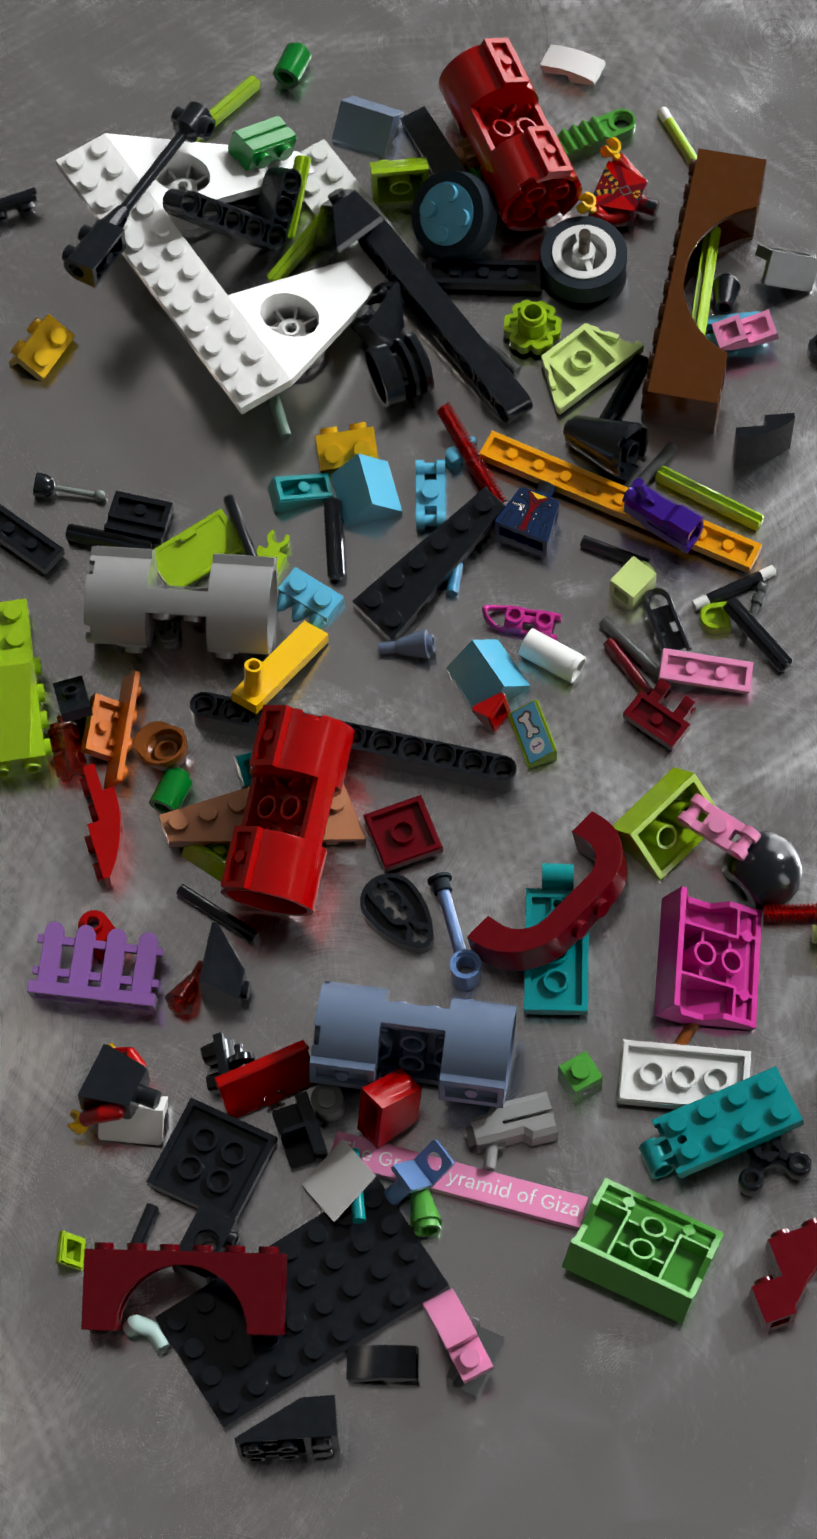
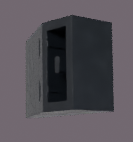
(297, 1429)

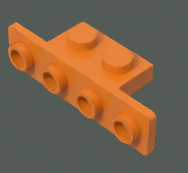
(110, 727)

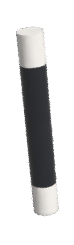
(734, 587)

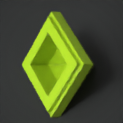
(70, 1250)

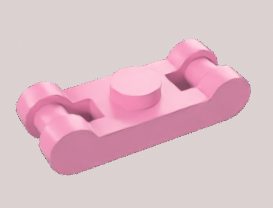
(719, 827)

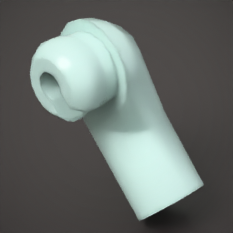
(147, 1327)

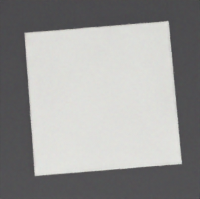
(338, 1180)

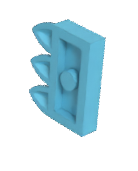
(308, 598)

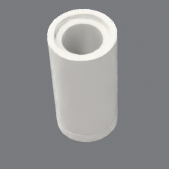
(552, 655)

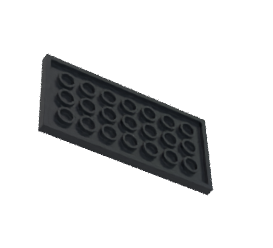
(339, 1293)

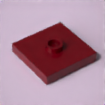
(403, 833)

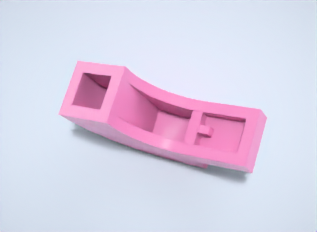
(458, 1335)

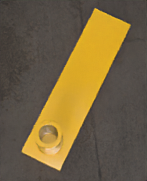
(268, 677)

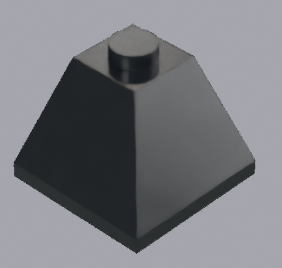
(344, 220)
(222, 974)

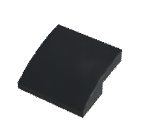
(763, 442)

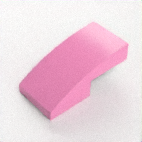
(747, 332)

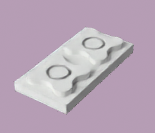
(676, 1074)

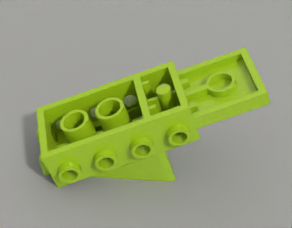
(21, 715)

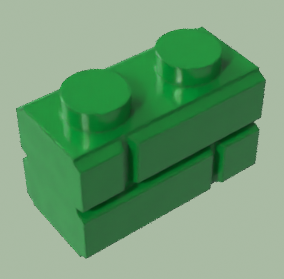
(262, 143)

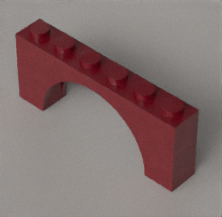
(114, 1275)

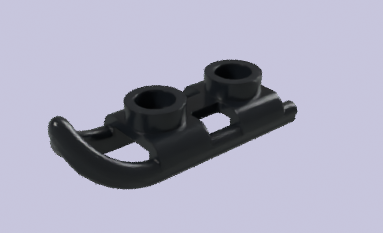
(22, 201)
(662, 618)

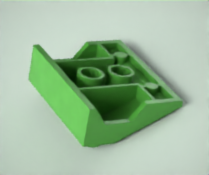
(642, 1250)

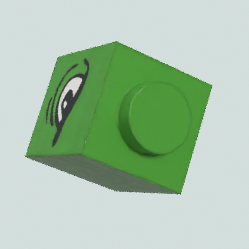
(580, 1077)

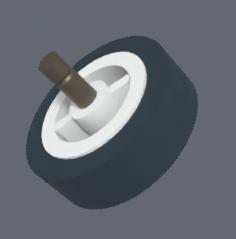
(583, 259)

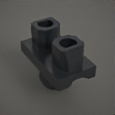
(226, 1055)

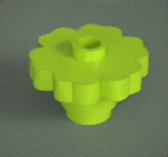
(532, 327)

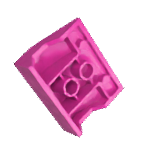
(708, 962)

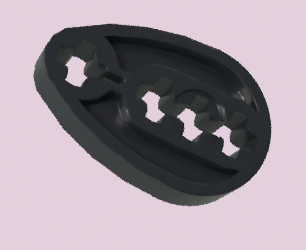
(408, 899)

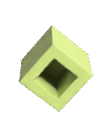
(632, 582)

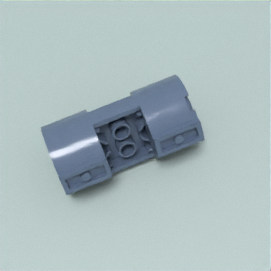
(369, 1036)

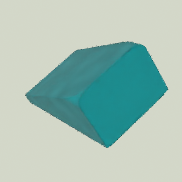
(299, 491)

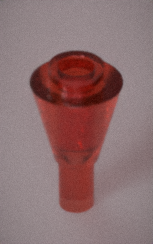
(184, 995)

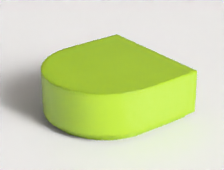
(714, 619)

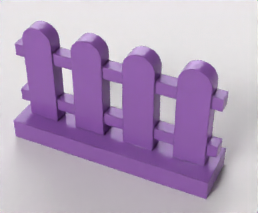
(111, 978)

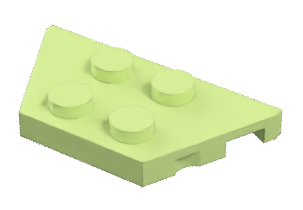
(584, 362)

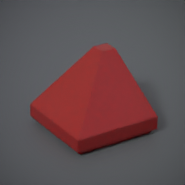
(492, 711)

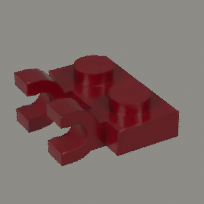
(658, 721)

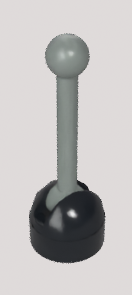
(45, 486)

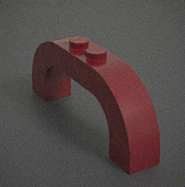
(572, 918)

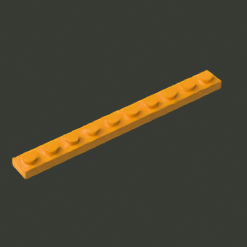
(606, 496)

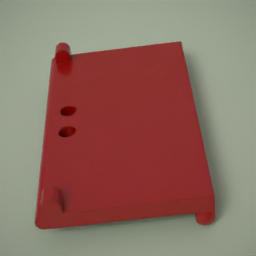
(280, 1071)

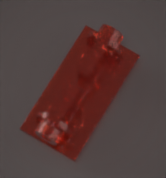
(66, 738)

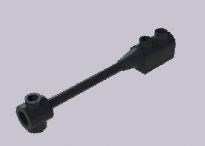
(106, 240)

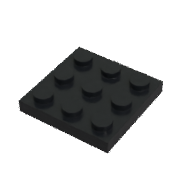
(212, 1160)

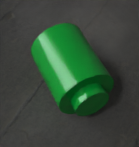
(292, 64)
(171, 790)

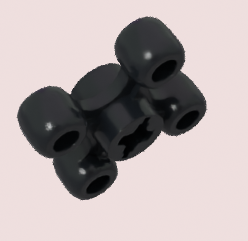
(776, 1157)

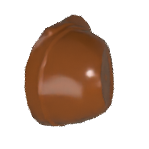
(161, 745)

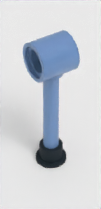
(462, 957)

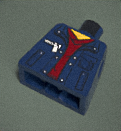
(530, 518)

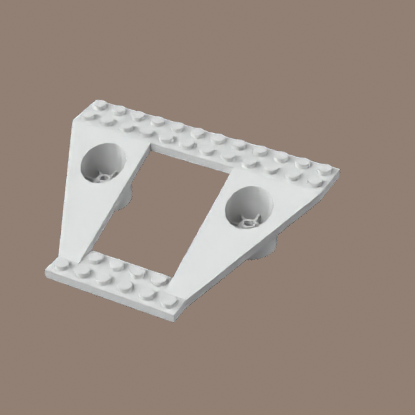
(233, 330)

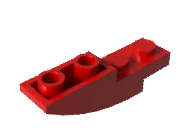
(105, 829)

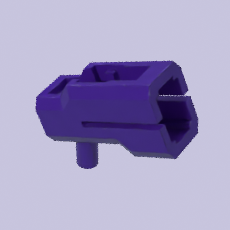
(663, 517)

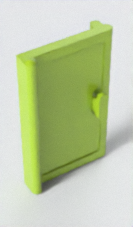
(192, 561)

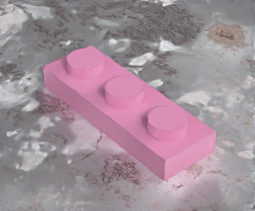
(705, 671)

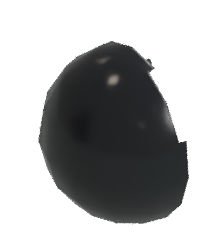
(768, 872)

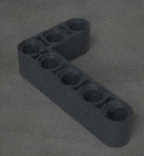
(263, 229)

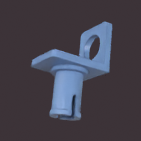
(417, 1173)

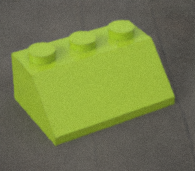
(651, 825)

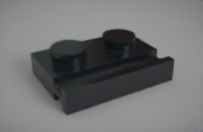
(139, 516)

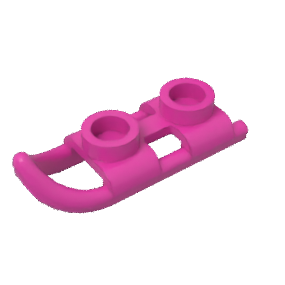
(517, 616)

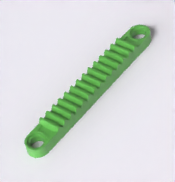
(591, 135)

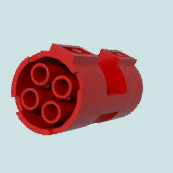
(509, 135)
(278, 848)

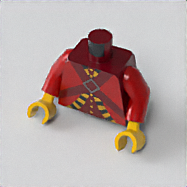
(620, 191)

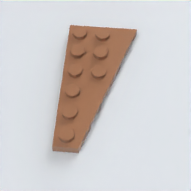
(215, 819)

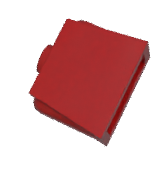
(388, 1107)

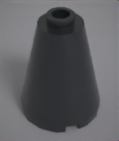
(608, 443)

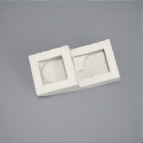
(576, 64)

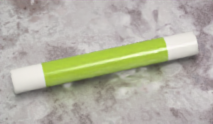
(676, 134)

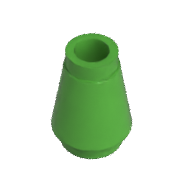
(424, 1214)

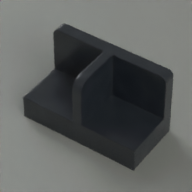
(300, 1133)

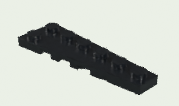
(412, 582)

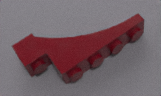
(794, 1263)

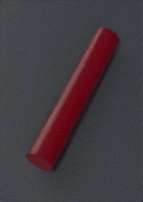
(627, 666)

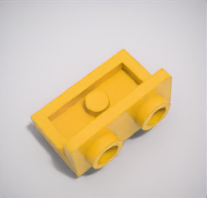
(42, 346)
(339, 447)

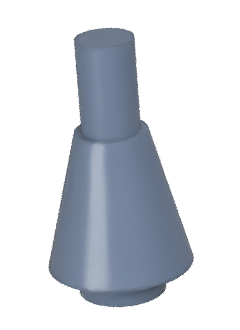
(416, 644)

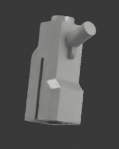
(518, 1121)

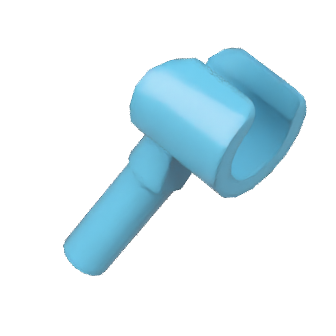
(453, 457)

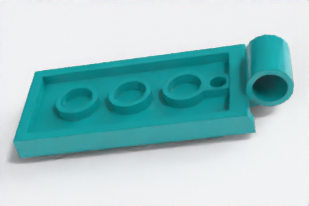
(563, 983)
(721, 1125)

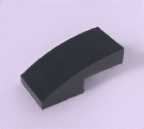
(383, 1363)

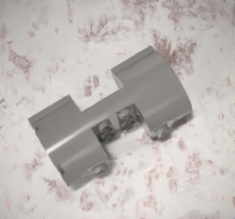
(126, 600)

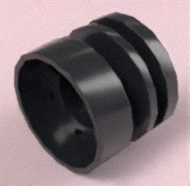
(405, 367)

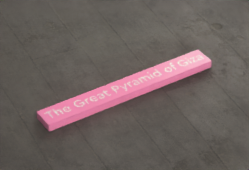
(479, 1185)

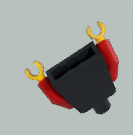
(113, 1089)

